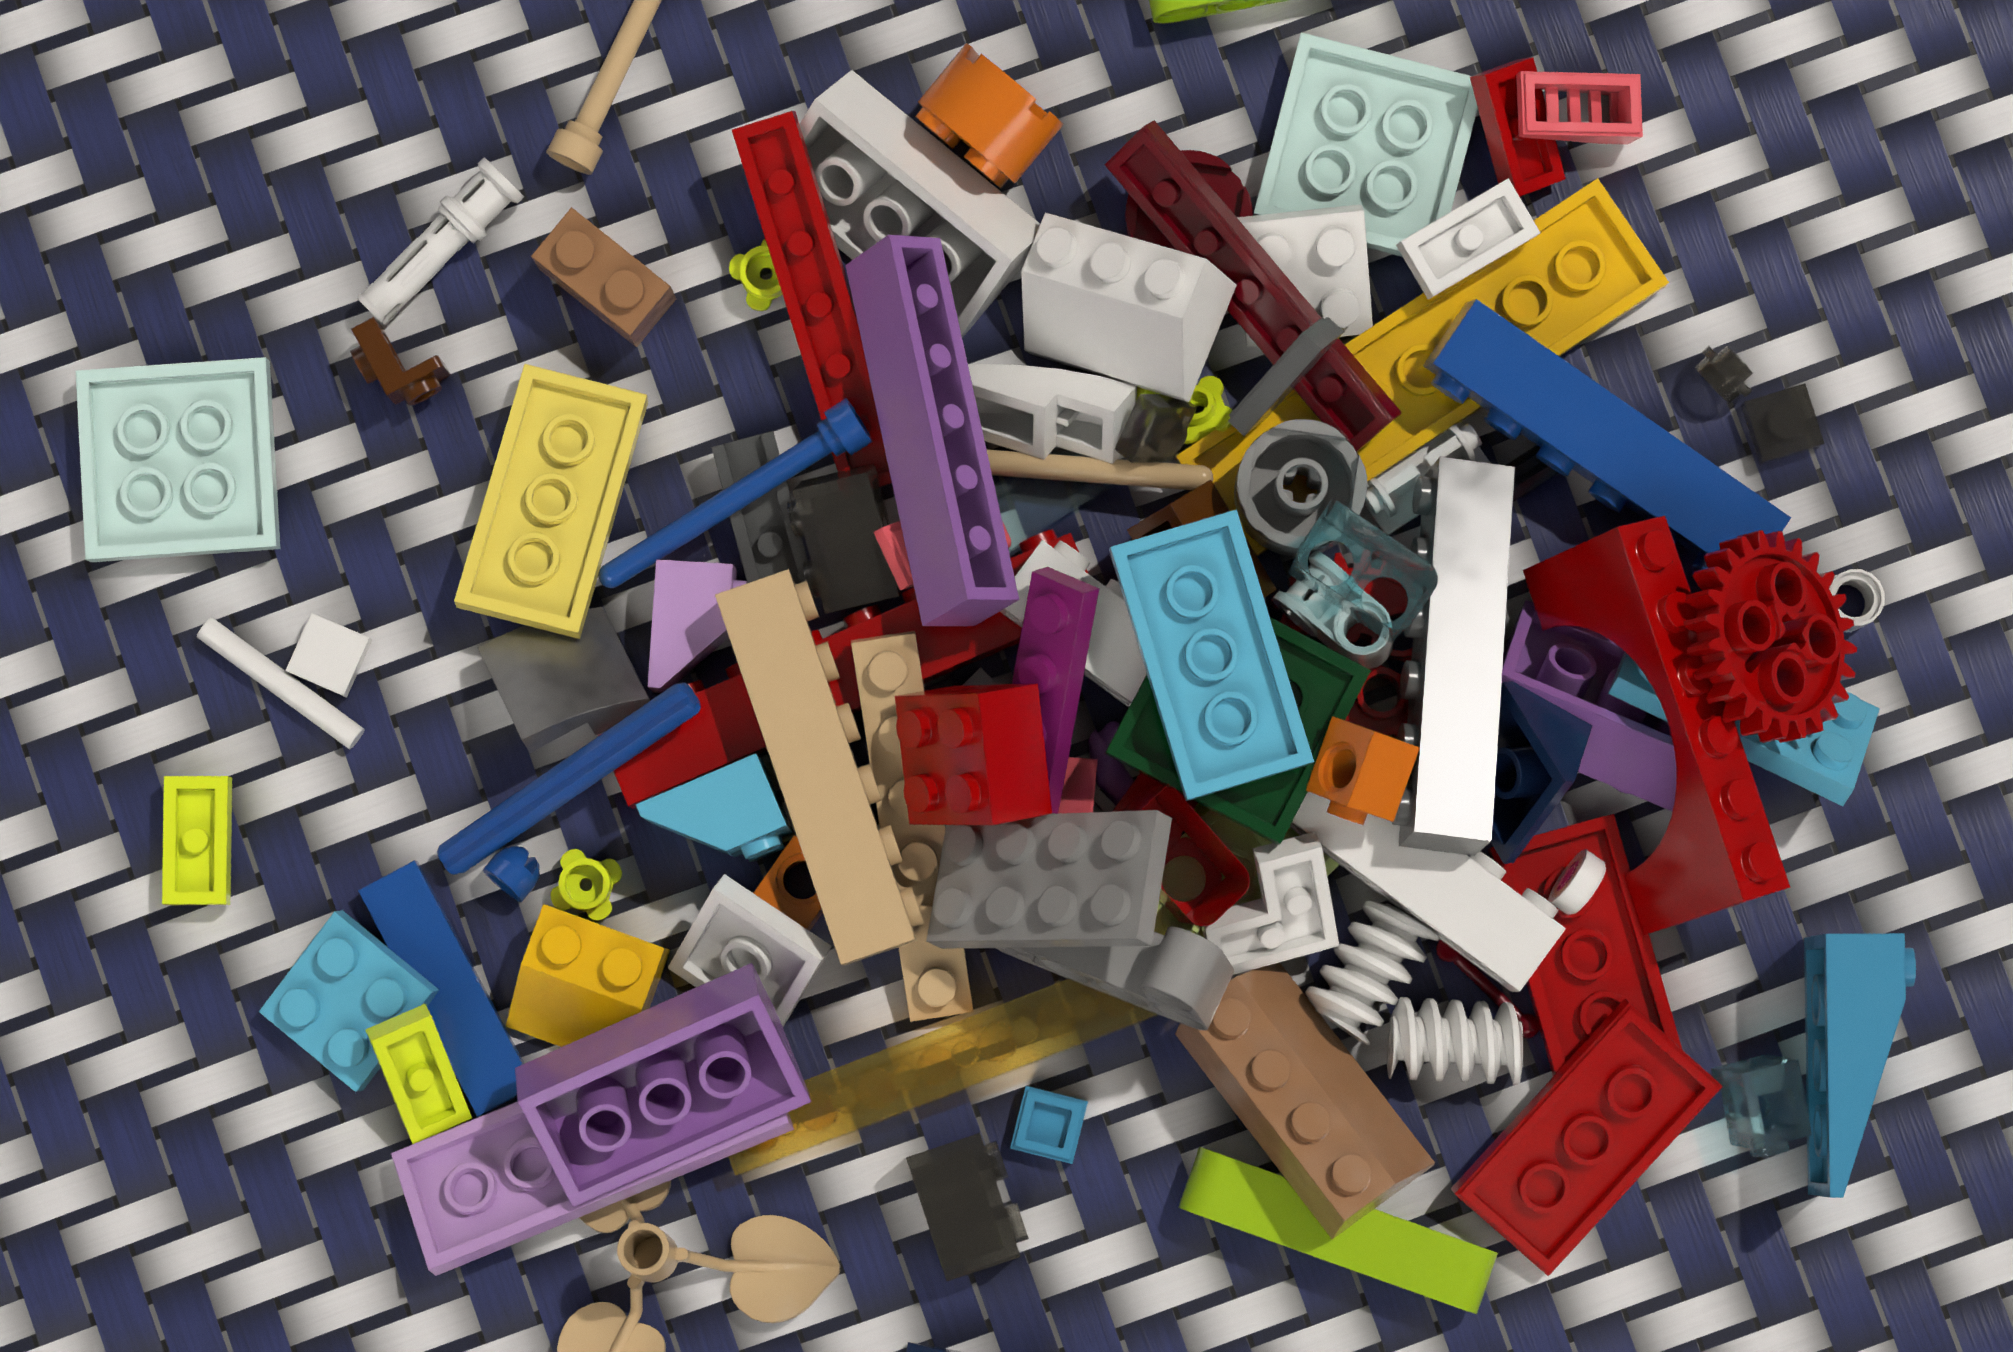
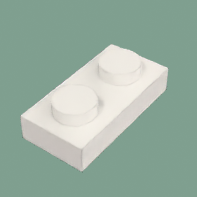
(1468, 238)

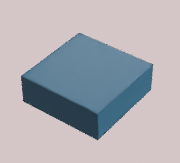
(1049, 1124)

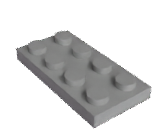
(1051, 881)

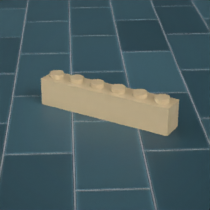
(817, 768)

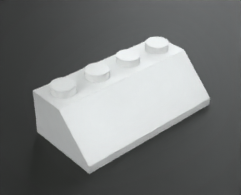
(897, 179)

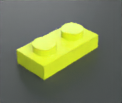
(197, 840)
(418, 1073)

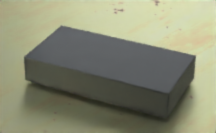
(1285, 375)

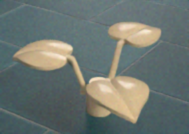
(776, 1273)

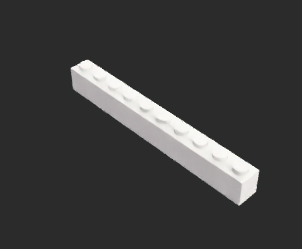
(1444, 891)

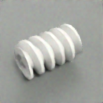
(1369, 968)
(1455, 1039)

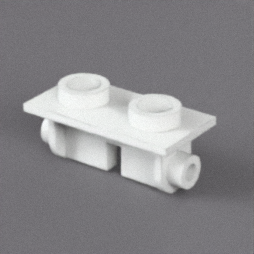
(1391, 493)

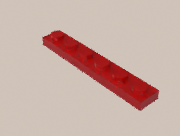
(810, 275)

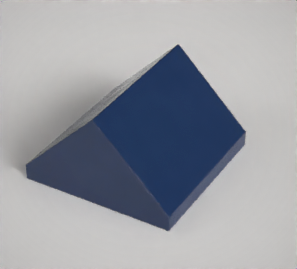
(1534, 765)

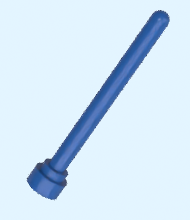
(837, 433)

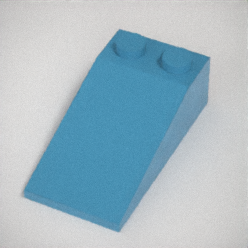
(1850, 1022)

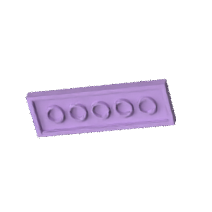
(495, 1187)

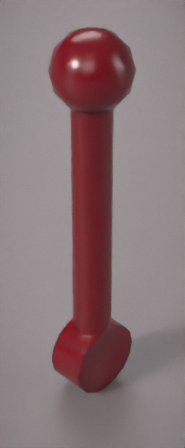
(1448, 954)

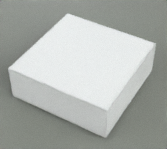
(329, 655)

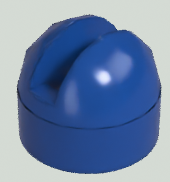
(513, 872)

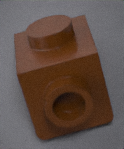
(379, 361)

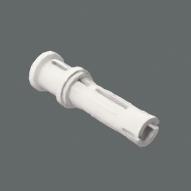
(460, 220)

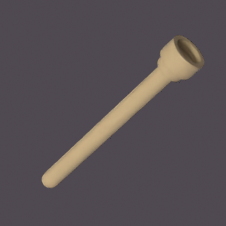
(579, 142)
(1097, 471)

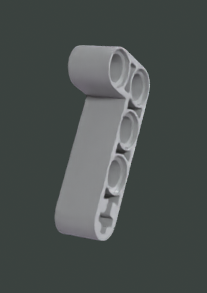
(1174, 977)

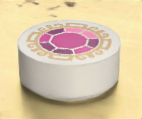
(1577, 882)

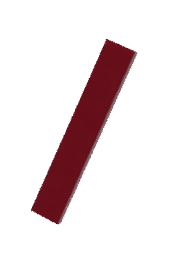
(1264, 297)

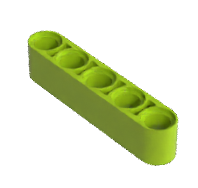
(1373, 1246)

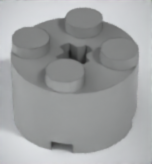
(1274, 460)

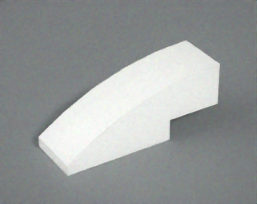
(1051, 408)

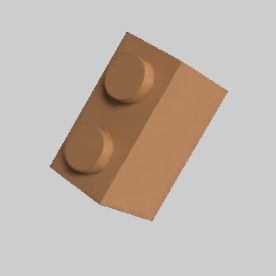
(604, 277)

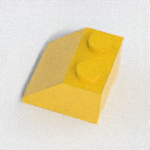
(581, 978)

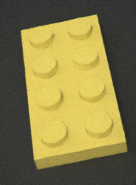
(551, 501)

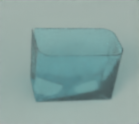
(1362, 541)

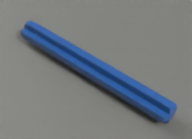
(569, 778)

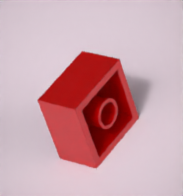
(973, 754)

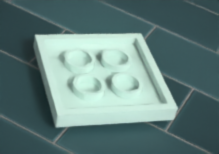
(1371, 136)
(177, 459)

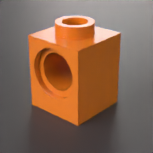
(1361, 771)
(775, 892)

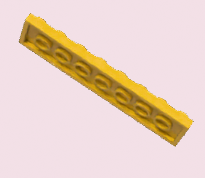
(1554, 288)

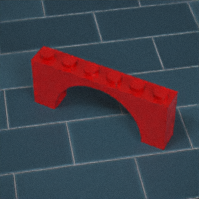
(1718, 834)

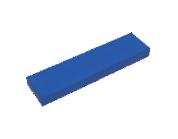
(462, 1010)

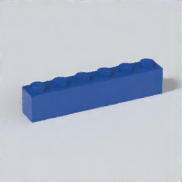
(1593, 433)

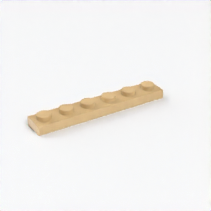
(933, 976)

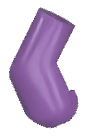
(1110, 774)

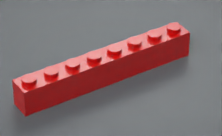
(727, 722)

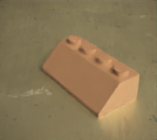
(1305, 1098)

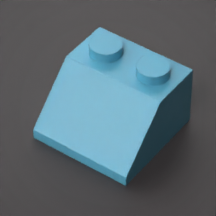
(725, 810)

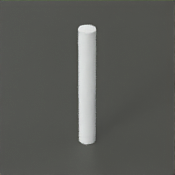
(280, 683)

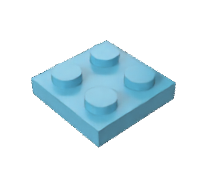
(341, 989)

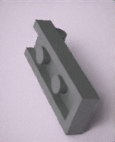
(764, 525)

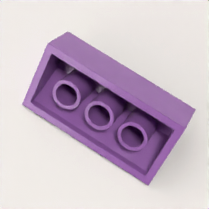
(1576, 672)
(661, 1085)

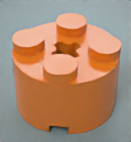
(989, 114)

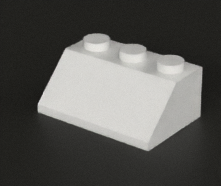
(1121, 306)

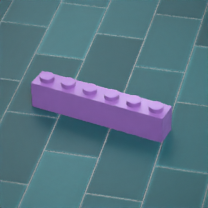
(931, 431)

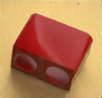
(1217, 893)

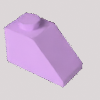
(686, 618)

